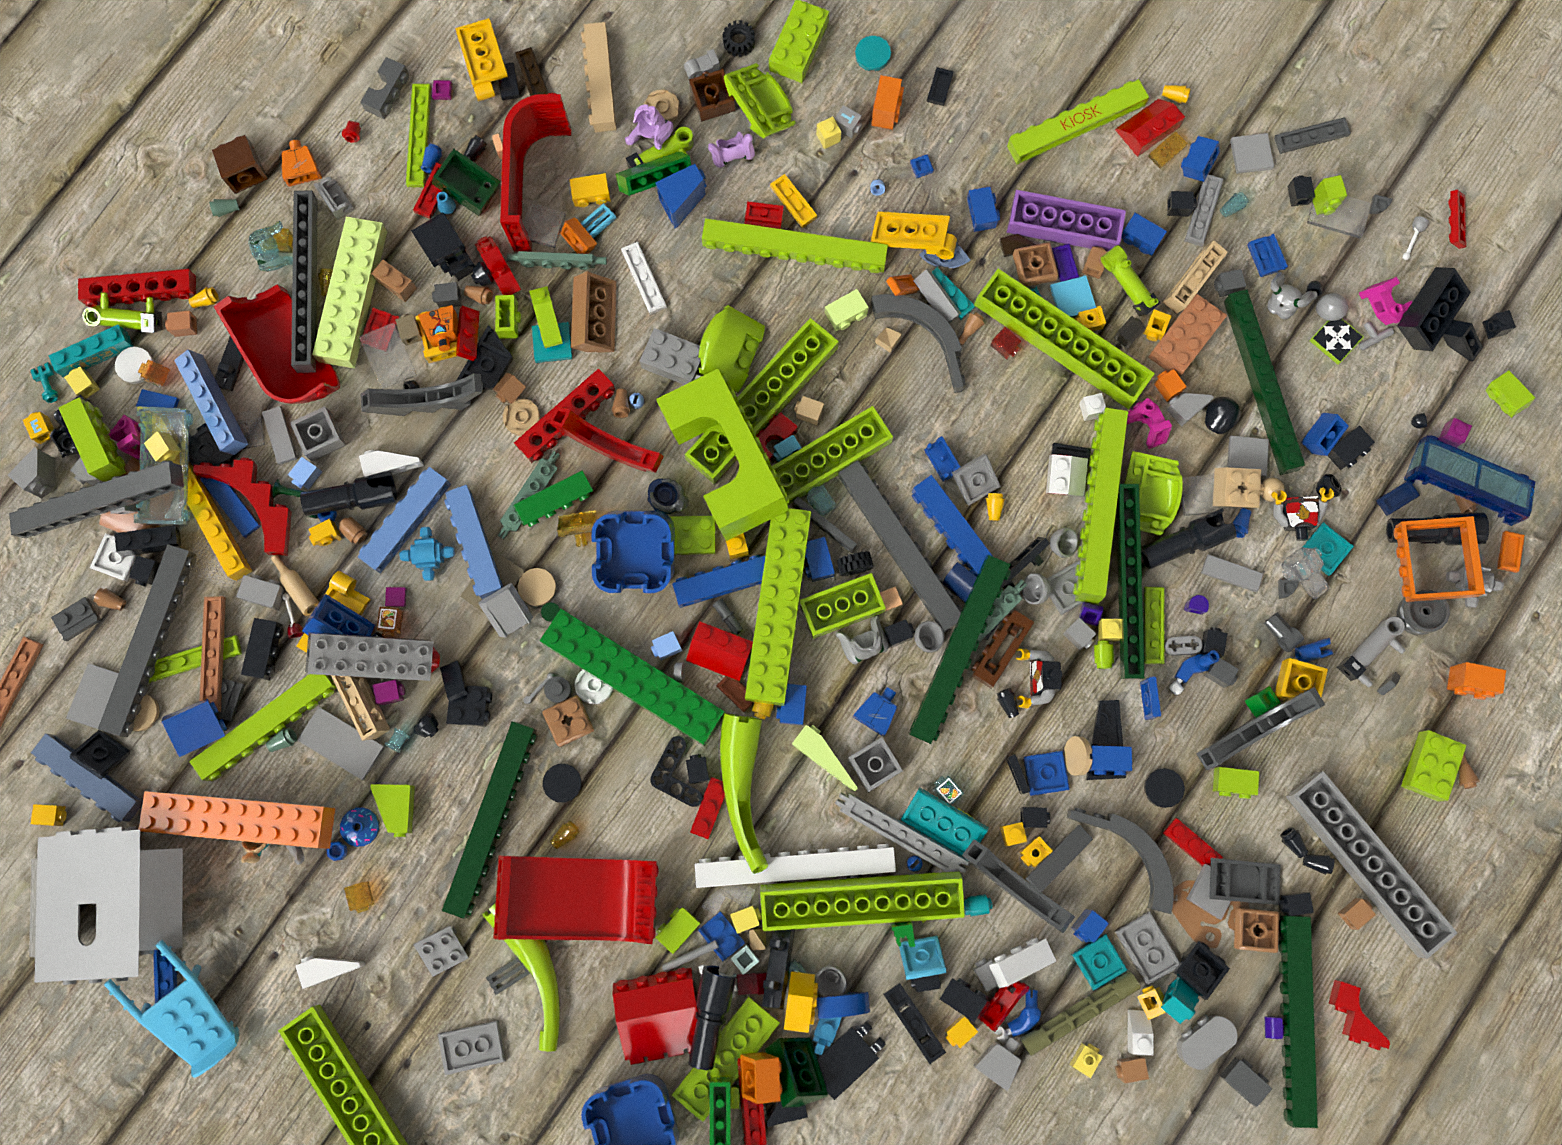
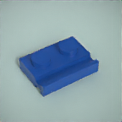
(1267, 255)
(724, 933)

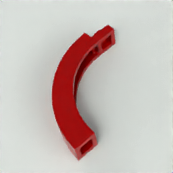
(604, 443)

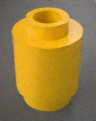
(762, 710)

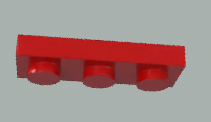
(427, 200)
(1457, 219)
(467, 333)
(709, 809)
(1190, 843)

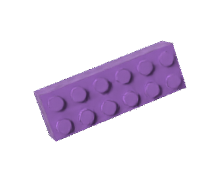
(1065, 221)

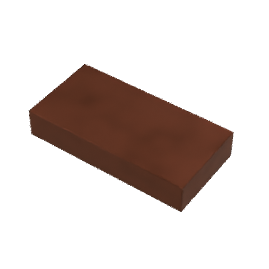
(735, 692)

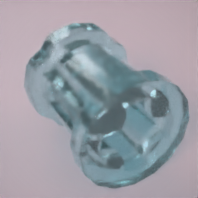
(397, 740)

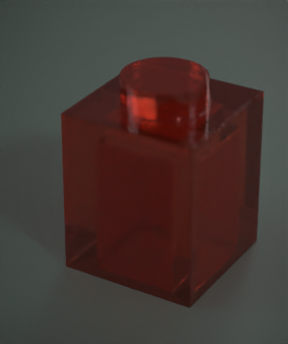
(1006, 343)

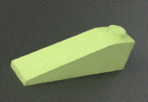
(816, 748)

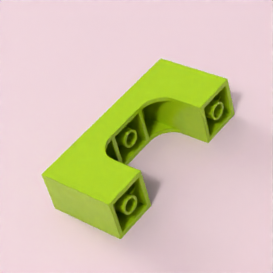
(755, 491)

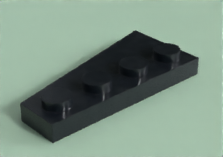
(1107, 732)

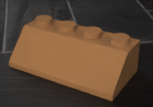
(593, 313)

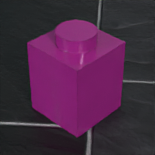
(1455, 432)
(389, 692)

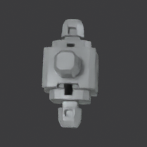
(1490, 583)

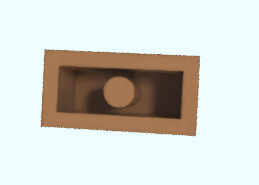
(394, 280)

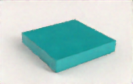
(553, 353)
(1331, 545)
(1099, 962)

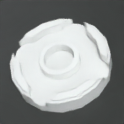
(129, 362)
(591, 689)

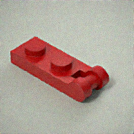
(1002, 1004)

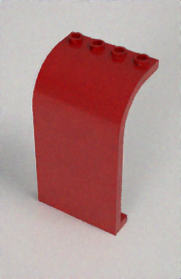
(524, 125)
(575, 899)

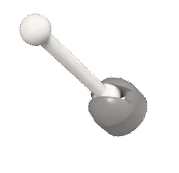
(1418, 225)

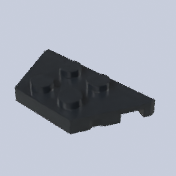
(490, 362)

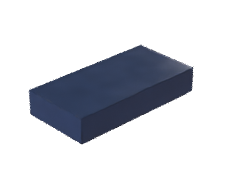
(1397, 498)

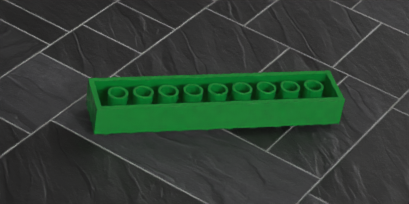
(632, 677)

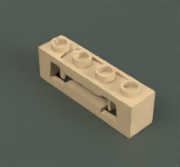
(1195, 277)
(362, 703)

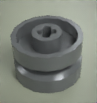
(1423, 616)

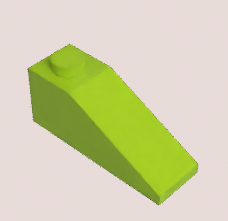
(546, 317)

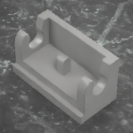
(334, 197)

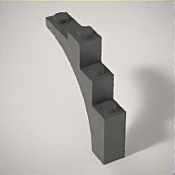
(429, 399)
(1260, 727)

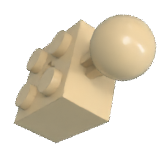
(1243, 487)

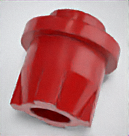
(351, 132)

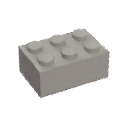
(671, 357)

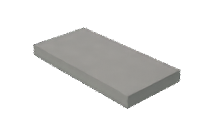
(340, 743)

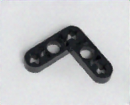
(669, 780)

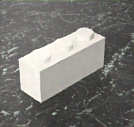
(1021, 962)

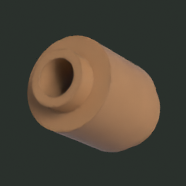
(352, 530)

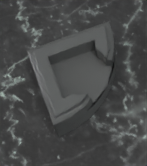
(1379, 204)
(1286, 587)
(1389, 683)

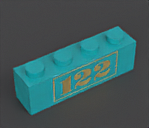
(91, 350)

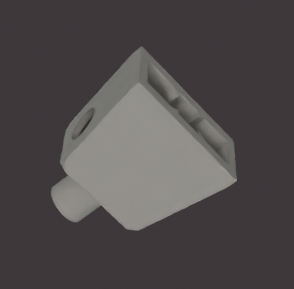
(1000, 1063)

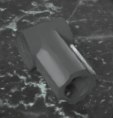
(1287, 636)

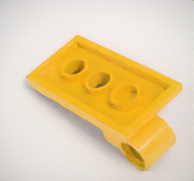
(485, 67)
(929, 232)
(342, 590)

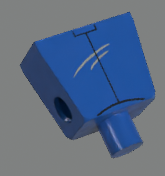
(877, 711)

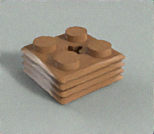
(1040, 255)
(579, 725)
(1262, 941)

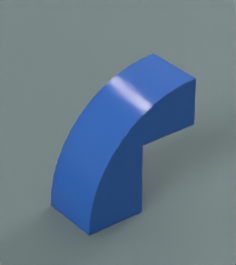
(843, 1005)

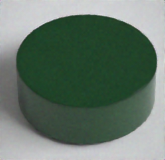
(549, 611)

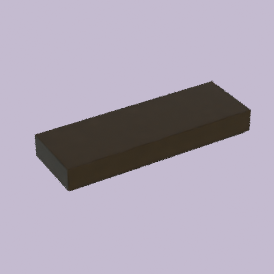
(531, 72)

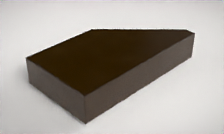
(1013, 242)

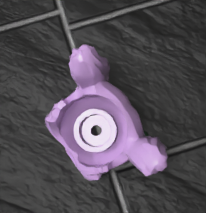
(650, 125)
(732, 149)

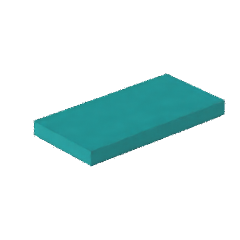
(943, 822)

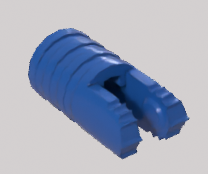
(1312, 651)

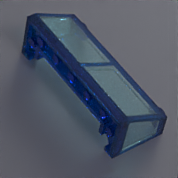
(1472, 479)

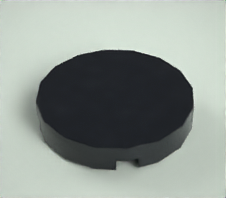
(562, 783)
(1164, 788)

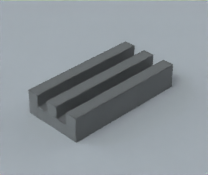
(493, 984)

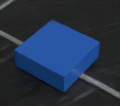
(921, 166)

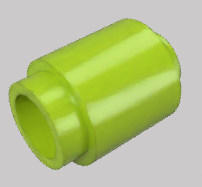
(1104, 655)

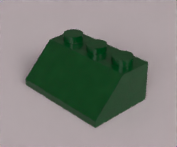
(799, 1073)

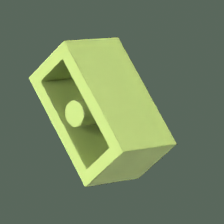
(846, 310)

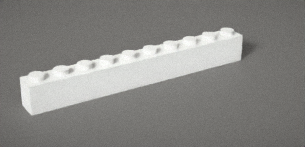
(797, 866)

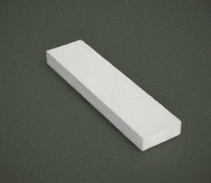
(643, 278)

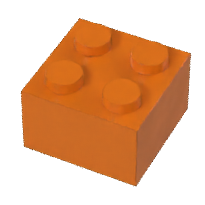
(887, 102)
(1476, 680)
(760, 1077)

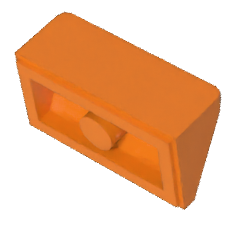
(578, 237)

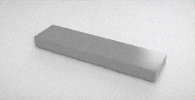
(1204, 210)

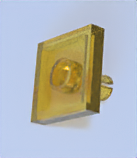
(577, 525)

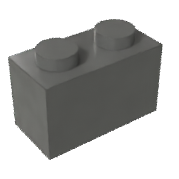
(1246, 1082)

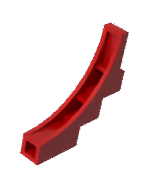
(242, 477)

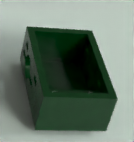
(466, 182)

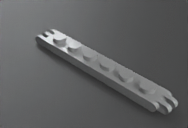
(901, 833)

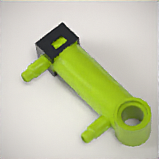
(670, 146)
(1117, 263)
(146, 321)

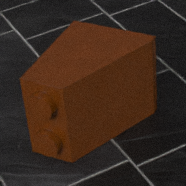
(239, 164)

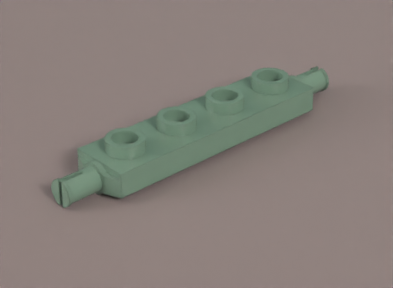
(561, 260)
(535, 483)
(1003, 605)

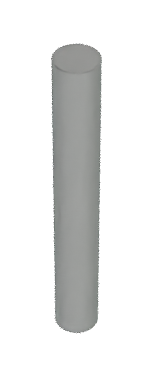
(690, 956)

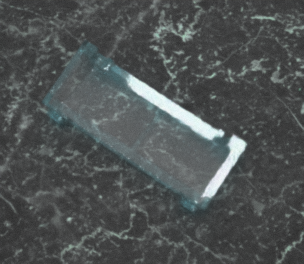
(172, 506)

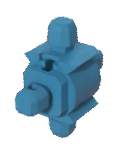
(427, 554)

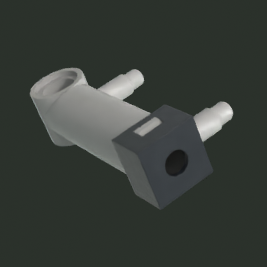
(1355, 665)

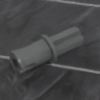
(728, 617)

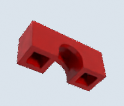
(779, 429)

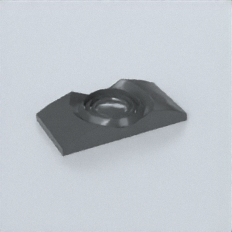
(1244, 881)

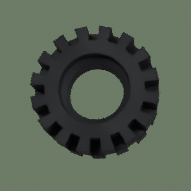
(738, 48)
(855, 563)

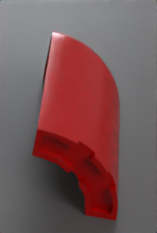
(264, 339)

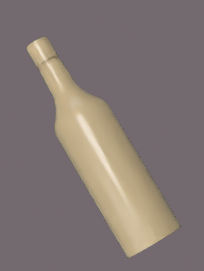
(296, 587)

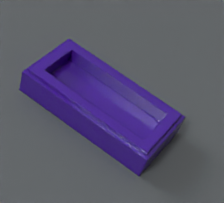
(1065, 263)

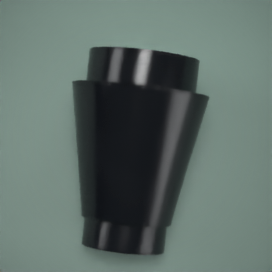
(475, 147)
(1008, 702)
(1294, 842)
(1319, 863)

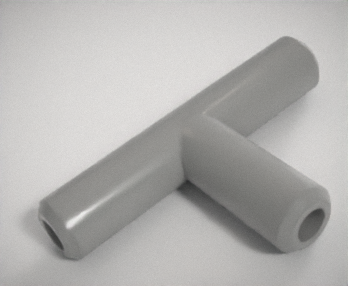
(1375, 337)

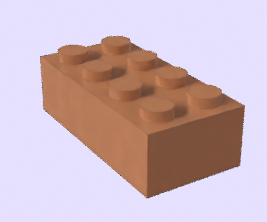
(1187, 335)

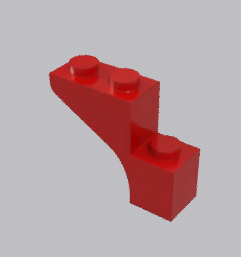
(497, 266)
(1356, 1026)

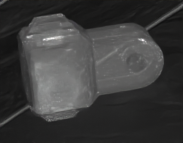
(1306, 568)

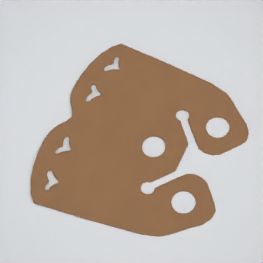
(1191, 916)

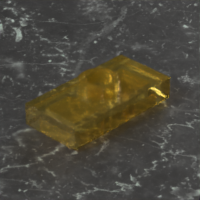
(1167, 149)

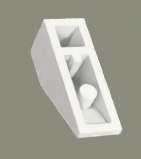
(379, 462)
(320, 969)

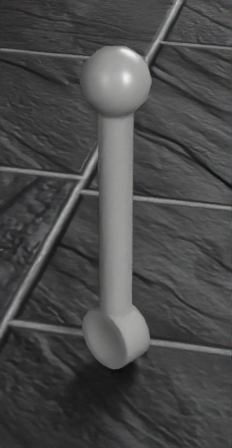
(528, 699)

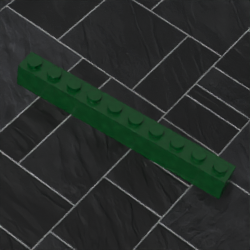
(1264, 382)
(1130, 582)
(959, 648)
(489, 821)
(1298, 1021)

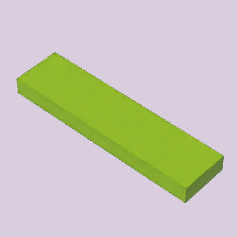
(1153, 625)

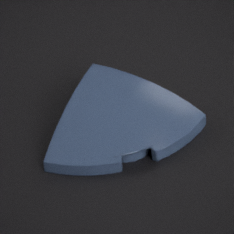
(959, 259)

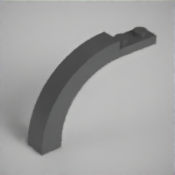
(922, 314)
(1156, 865)

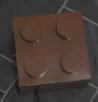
(711, 95)

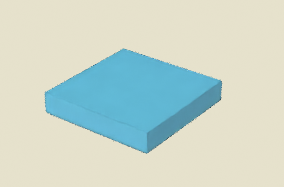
(1073, 296)
(923, 959)

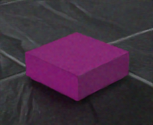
(442, 90)
(395, 597)

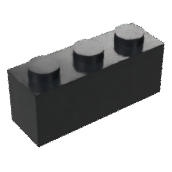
(147, 540)
(262, 649)

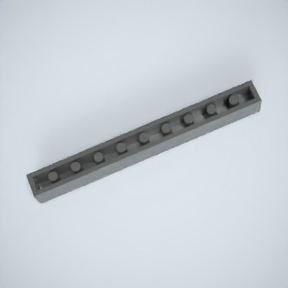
(304, 281)
(96, 499)
(900, 546)
(147, 641)

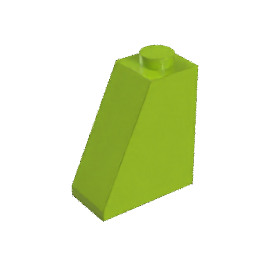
(395, 807)

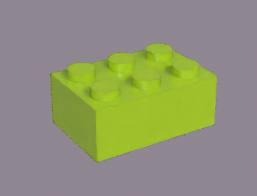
(1433, 766)

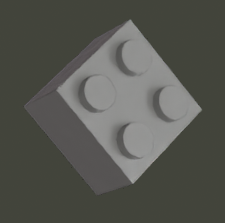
(318, 433)
(875, 764)

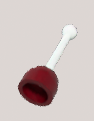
(294, 629)

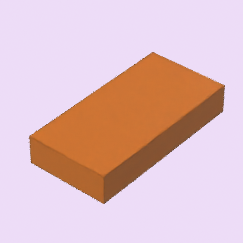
(902, 285)
(1510, 551)

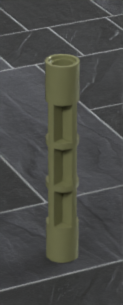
(1080, 1013)

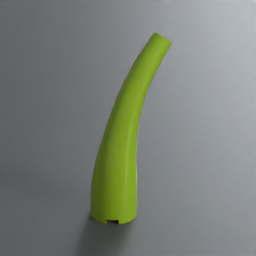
(737, 758)
(538, 961)

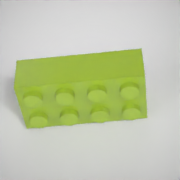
(799, 40)
(92, 440)
(842, 605)

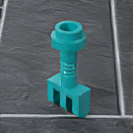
(49, 394)

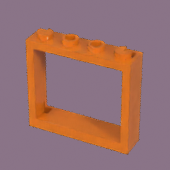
(1470, 552)

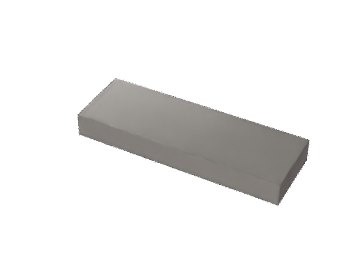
(936, 295)
(279, 435)
(1232, 573)

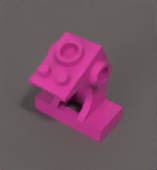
(1382, 302)
(1158, 425)
(127, 435)

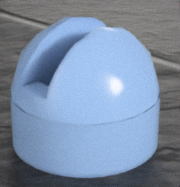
(881, 190)
(640, 401)

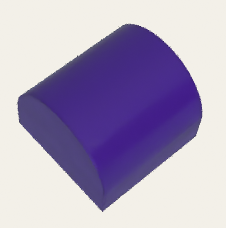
(1197, 605)
(1090, 613)
(1273, 1027)

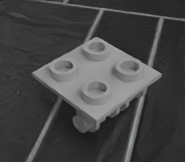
(441, 950)

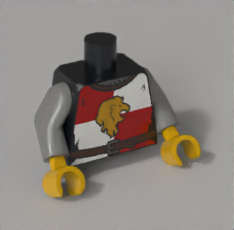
(1300, 513)
(1044, 677)

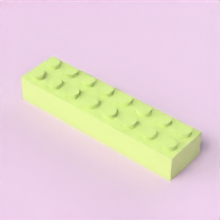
(349, 292)

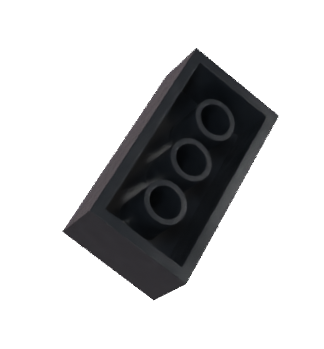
(1434, 309)

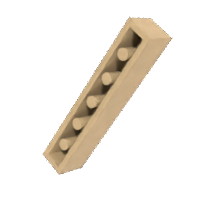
(600, 78)

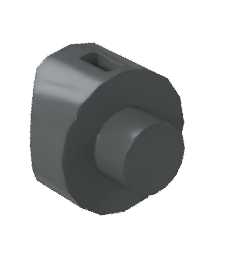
(557, 689)

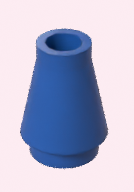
(431, 156)
(1242, 522)

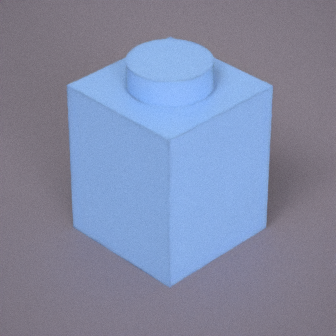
(304, 474)
(666, 646)

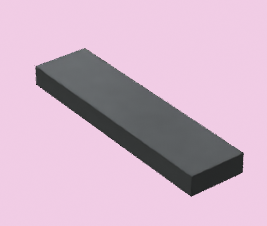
(1312, 135)
(826, 526)
(1059, 858)

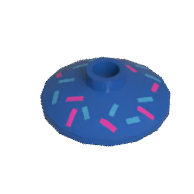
(367, 831)

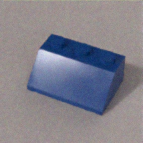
(336, 618)

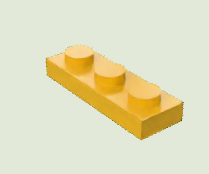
(793, 201)

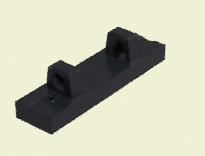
(229, 366)
(1028, 555)
(778, 969)
(914, 1023)

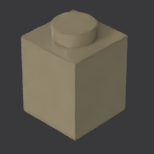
(408, 329)

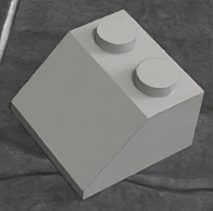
(35, 473)

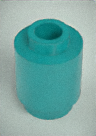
(977, 905)

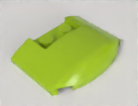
(760, 100)
(730, 345)
(1158, 490)

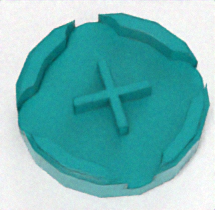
(872, 53)

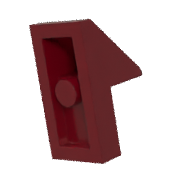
(751, 983)

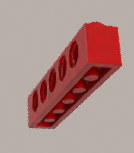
(90, 287)
(580, 394)

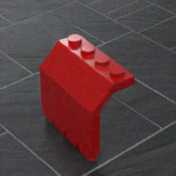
(655, 1015)

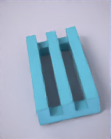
(603, 225)

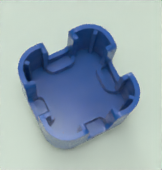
(633, 551)
(631, 1113)

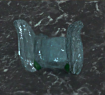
(265, 248)

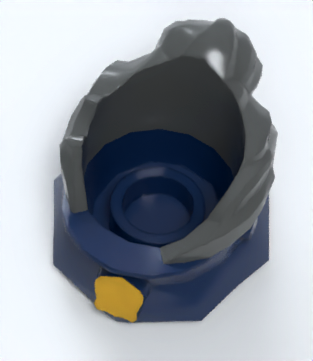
(667, 496)

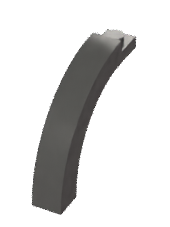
(1017, 887)

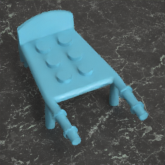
(185, 1018)

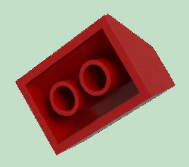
(1150, 126)
(719, 651)

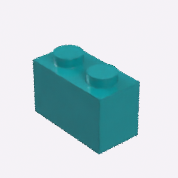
(1180, 1001)

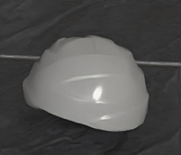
(1332, 307)
(1064, 542)
(1037, 589)
(929, 636)
(831, 981)

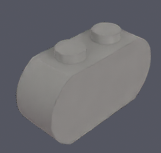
(1206, 1041)

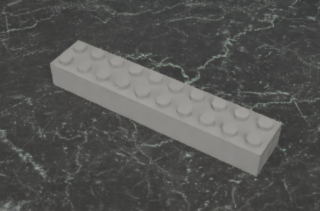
(1371, 865)

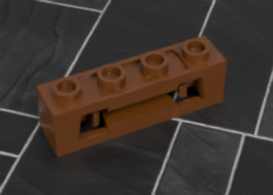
(1018, 622)

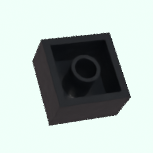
(965, 1001)

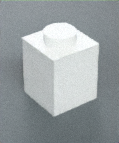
(1092, 406)

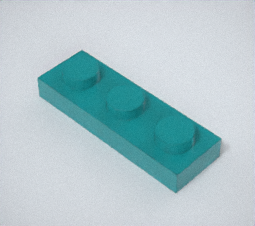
(960, 300)

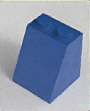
(681, 193)
(194, 726)

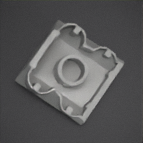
(506, 610)

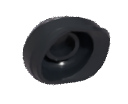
(1222, 415)

